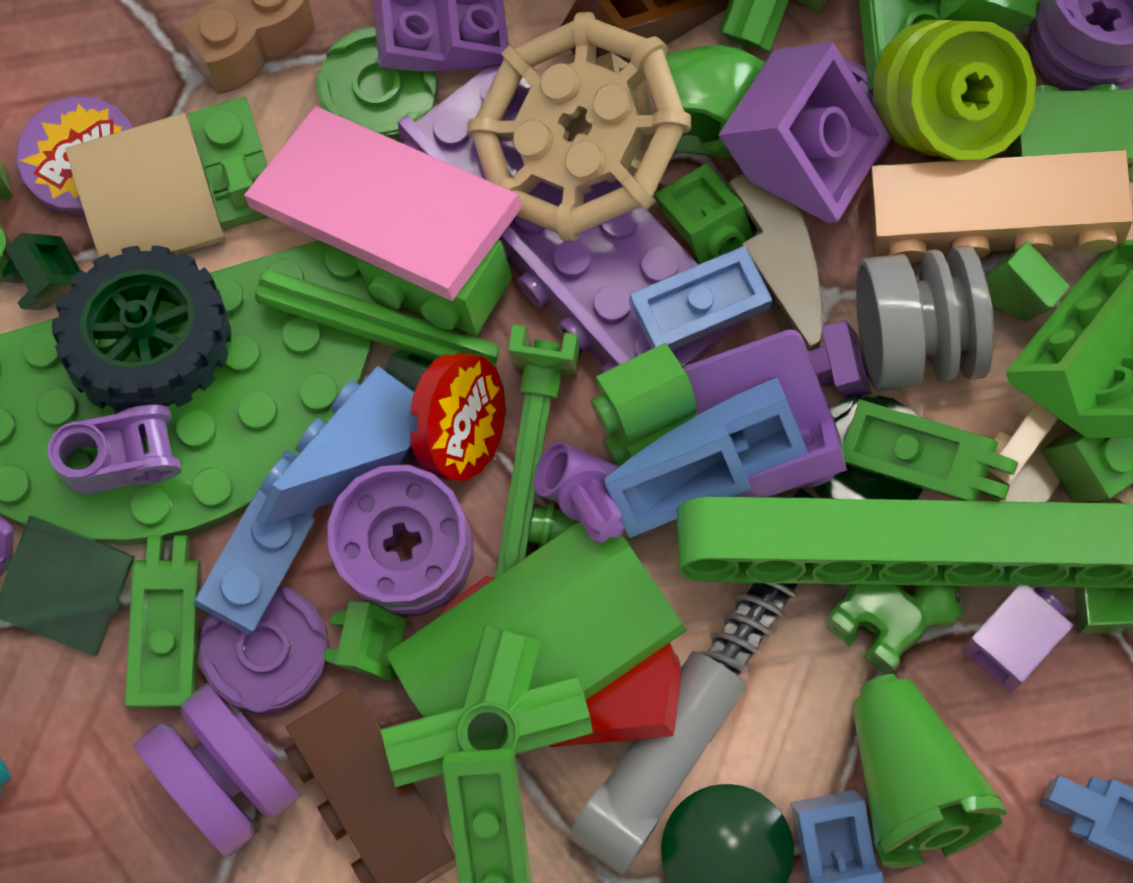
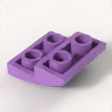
(440, 34)

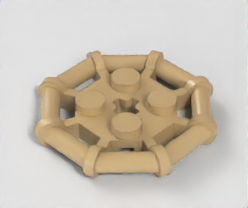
(609, 107)

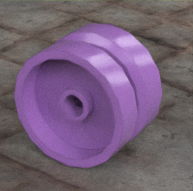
(217, 769)

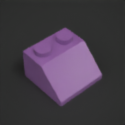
(806, 130)

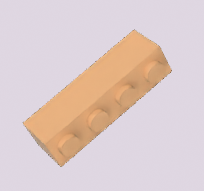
(1002, 204)

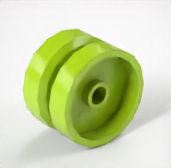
(954, 89)

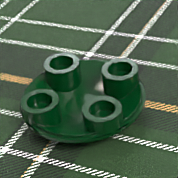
(727, 838)

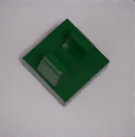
(43, 266)

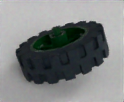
(122, 286)

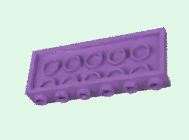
(580, 279)

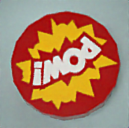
(458, 416)

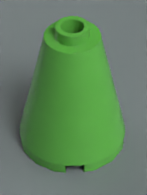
(918, 777)

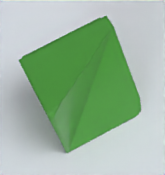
(1025, 284)
(1104, 610)

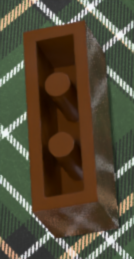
(386, 823)

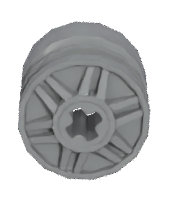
(937, 316)

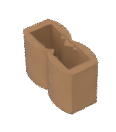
(237, 37)

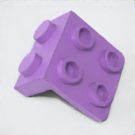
(788, 360)

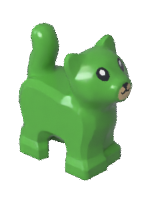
(893, 617)

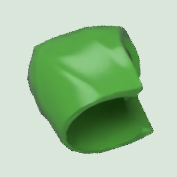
(710, 88)

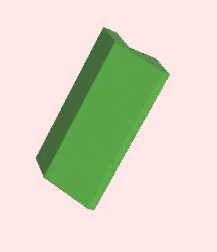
(1084, 352)
(576, 595)

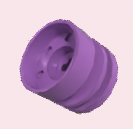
(1083, 43)
(369, 523)

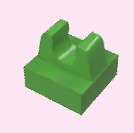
(365, 640)

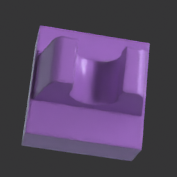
(841, 361)

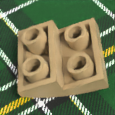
(146, 189)

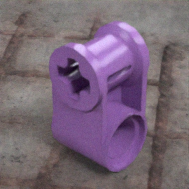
(120, 449)

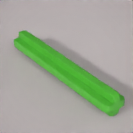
(366, 318)

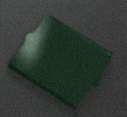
(64, 585)

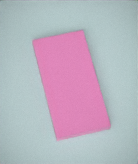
(384, 202)

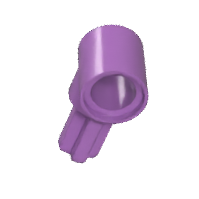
(579, 488)

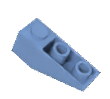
(365, 433)

